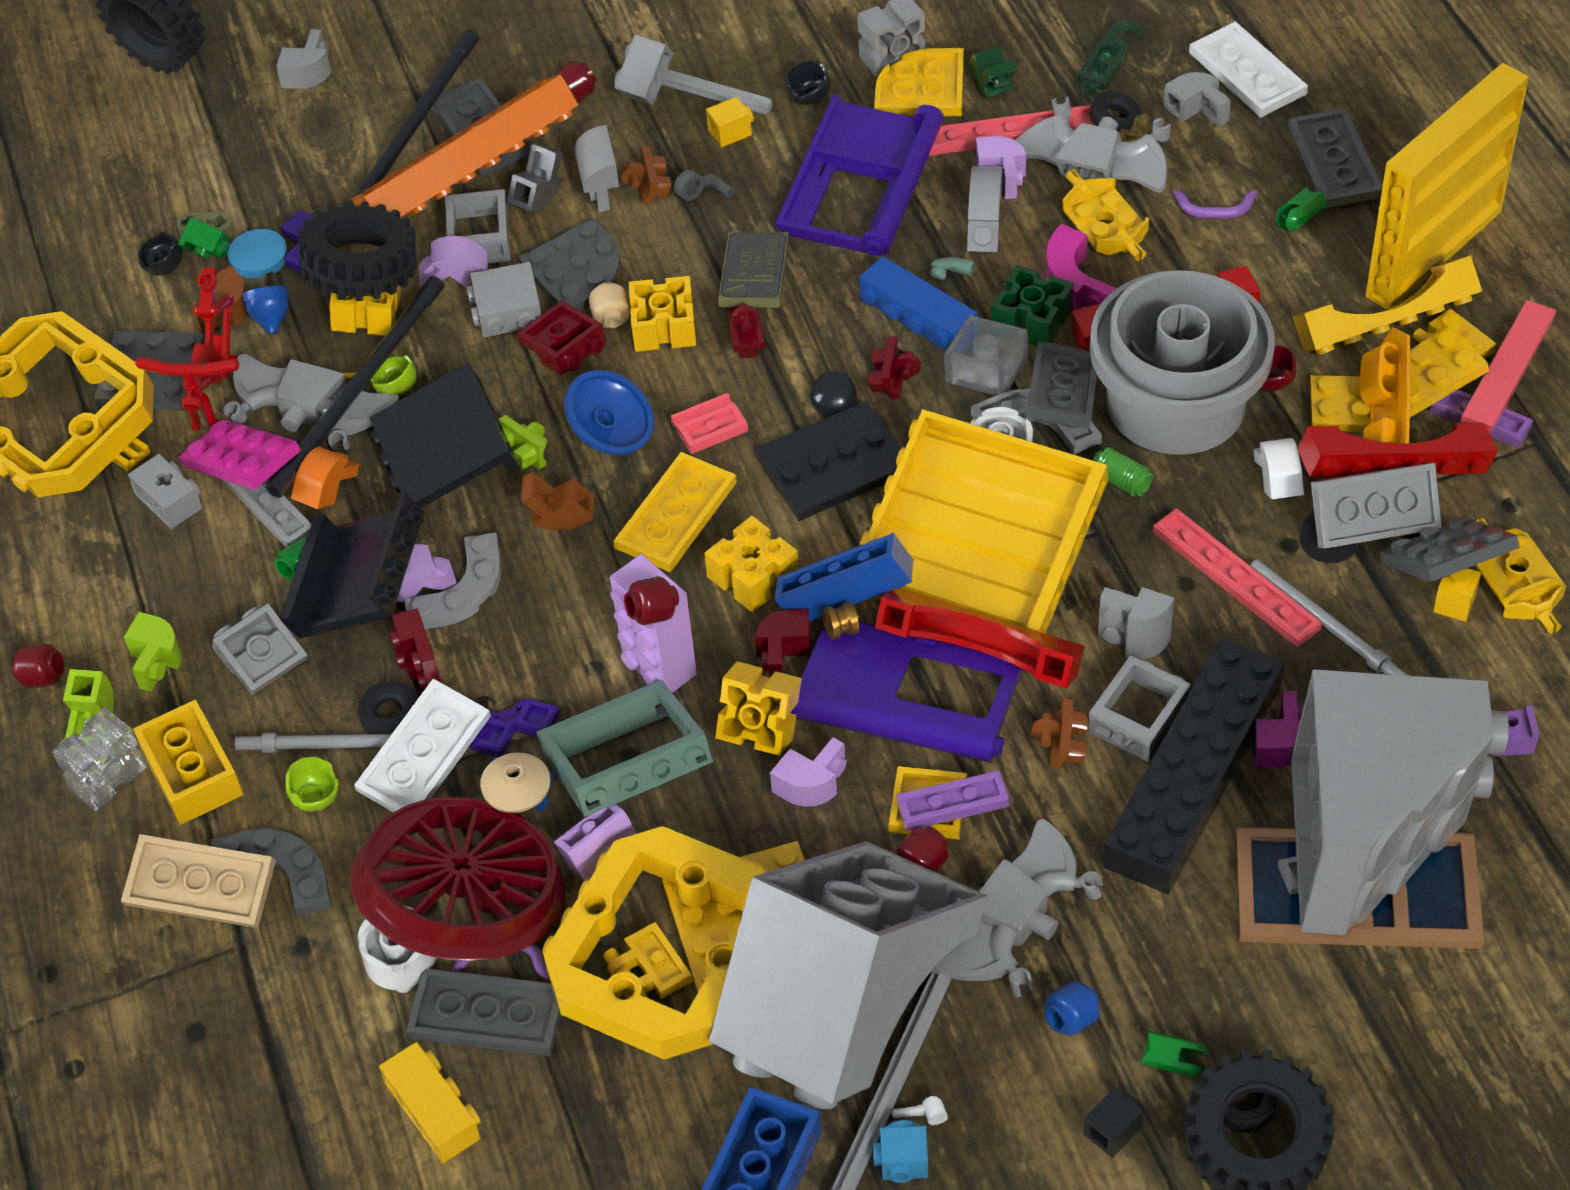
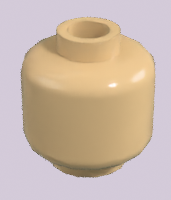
(610, 303)

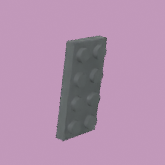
(467, 105)
(1335, 157)
(1062, 386)
(484, 1012)

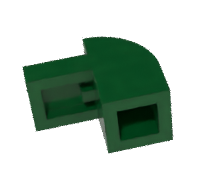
(991, 72)

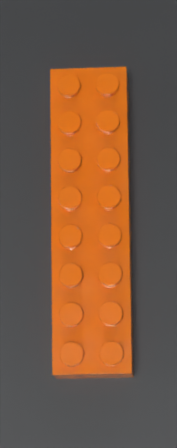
(473, 148)

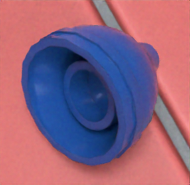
(267, 306)

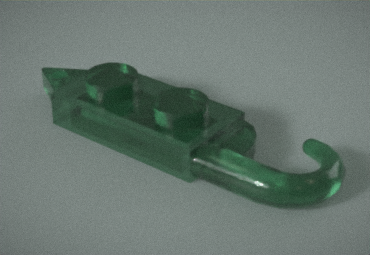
(1106, 58)

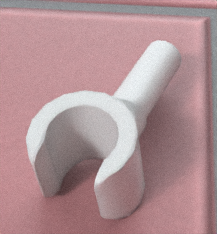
(931, 1107)

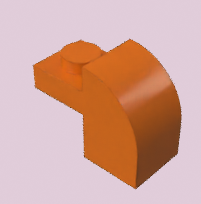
(320, 477)

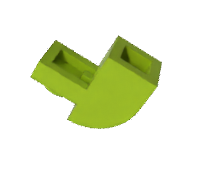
(155, 646)
(85, 696)

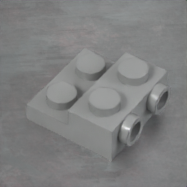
(258, 648)

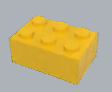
(188, 762)

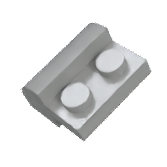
(596, 165)
(1137, 623)

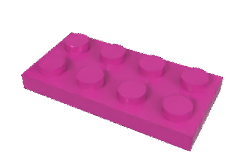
(239, 454)

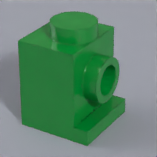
(204, 239)

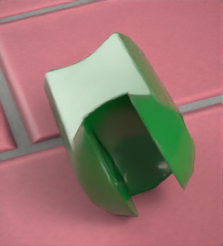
(1300, 209)
(1172, 1054)

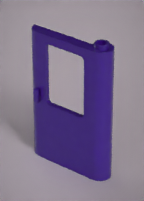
(868, 145)
(856, 685)

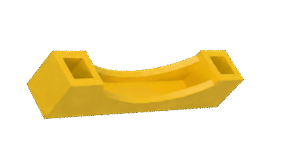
(1448, 283)

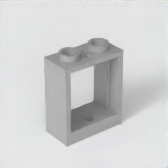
(482, 204)
(1125, 732)

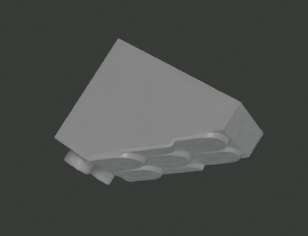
(1383, 783)

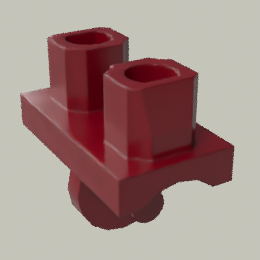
(745, 330)
(895, 367)

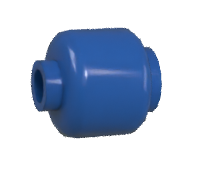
(1071, 1008)

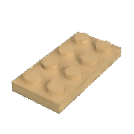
(198, 881)

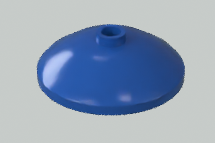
(609, 412)

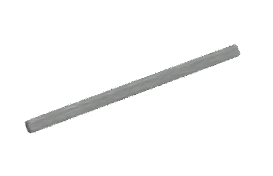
(891, 1083)

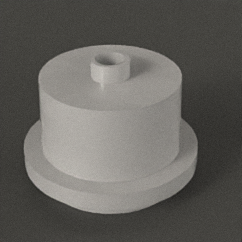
(1180, 358)

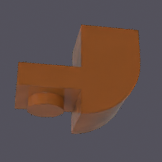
(227, 283)
(557, 507)

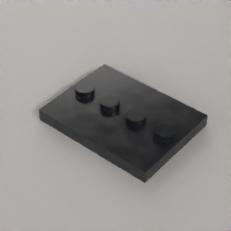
(830, 460)

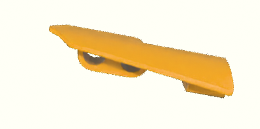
(1387, 388)

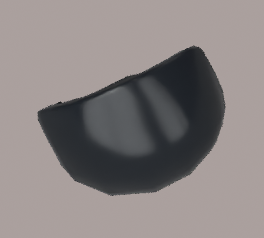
(808, 82)
(160, 254)
(833, 393)

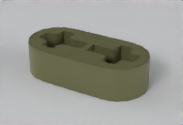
(213, 219)

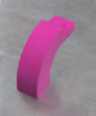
(1063, 256)

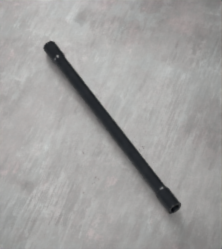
(459, 53)
(424, 298)

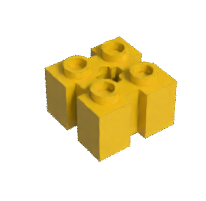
(662, 313)
(370, 314)
(750, 563)
(758, 708)

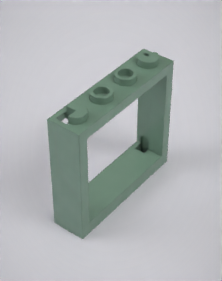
(610, 722)

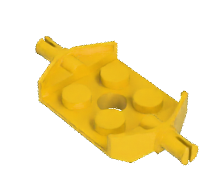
(1097, 201)
(1525, 593)

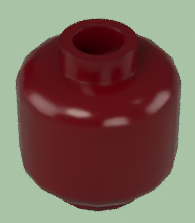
(578, 79)
(651, 600)
(38, 666)
(925, 847)

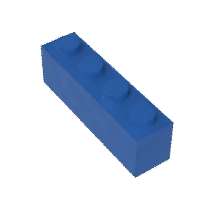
(913, 302)
(846, 577)

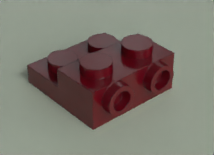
(563, 337)
(413, 648)

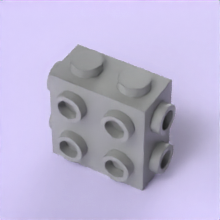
(504, 299)

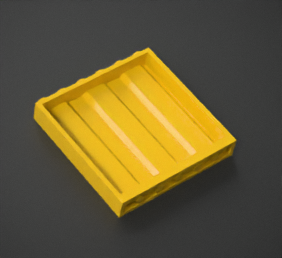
(1445, 186)
(988, 518)

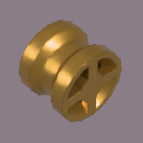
(840, 620)

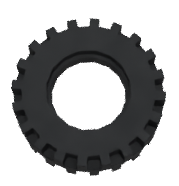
(161, 43)
(357, 273)
(1237, 1171)

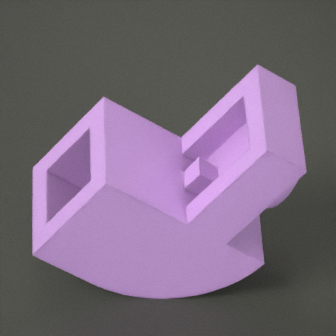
(1006, 154)
(454, 258)
(426, 572)
(809, 781)

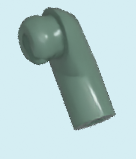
(951, 264)

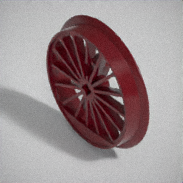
(477, 876)

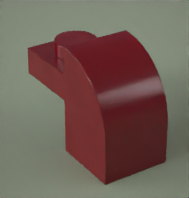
(782, 635)

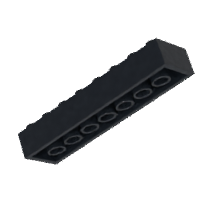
(1193, 766)

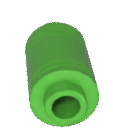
(1125, 472)

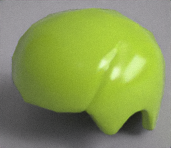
(395, 376)
(311, 784)

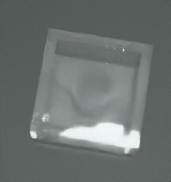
(986, 355)

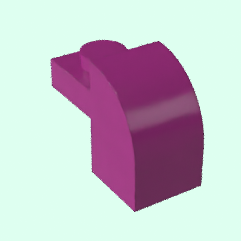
(1276, 737)

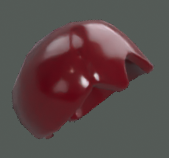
(1282, 370)

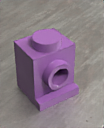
(1522, 732)

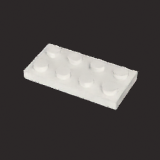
(1248, 69)
(423, 748)

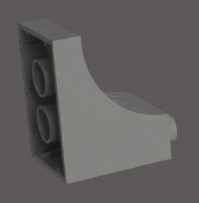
(832, 963)

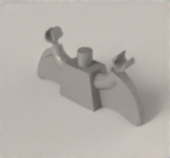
(1098, 149)
(302, 396)
(1016, 907)

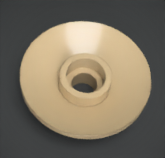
(515, 793)

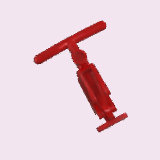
(208, 361)

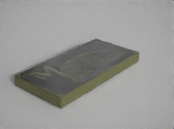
(754, 269)

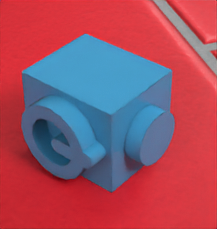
(902, 1151)

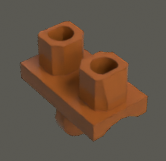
(647, 175)
(1057, 730)

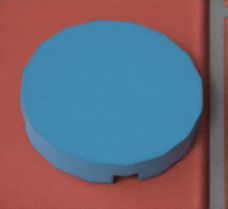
(257, 253)

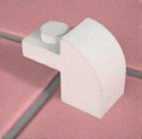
(1280, 468)

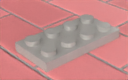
(1376, 505)

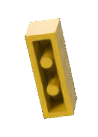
(431, 1101)

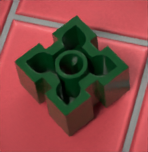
(1034, 304)

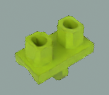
(526, 442)

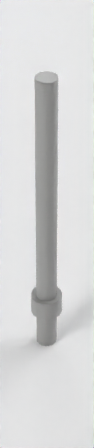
(1376, 659)
(271, 742)

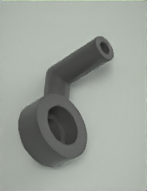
(690, 185)

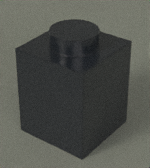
(1114, 1121)

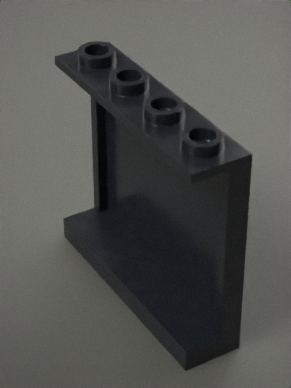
(442, 437)
(351, 570)

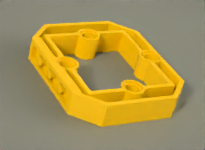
(94, 437)
(595, 1000)

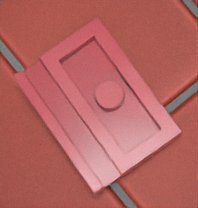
(709, 423)

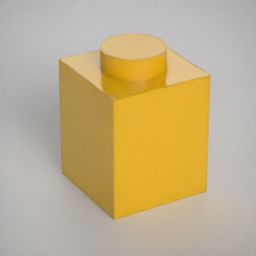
(729, 121)
(1457, 594)

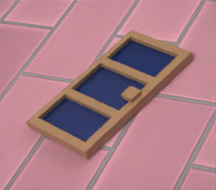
(1431, 910)

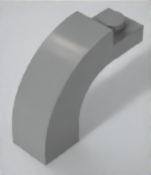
(984, 209)

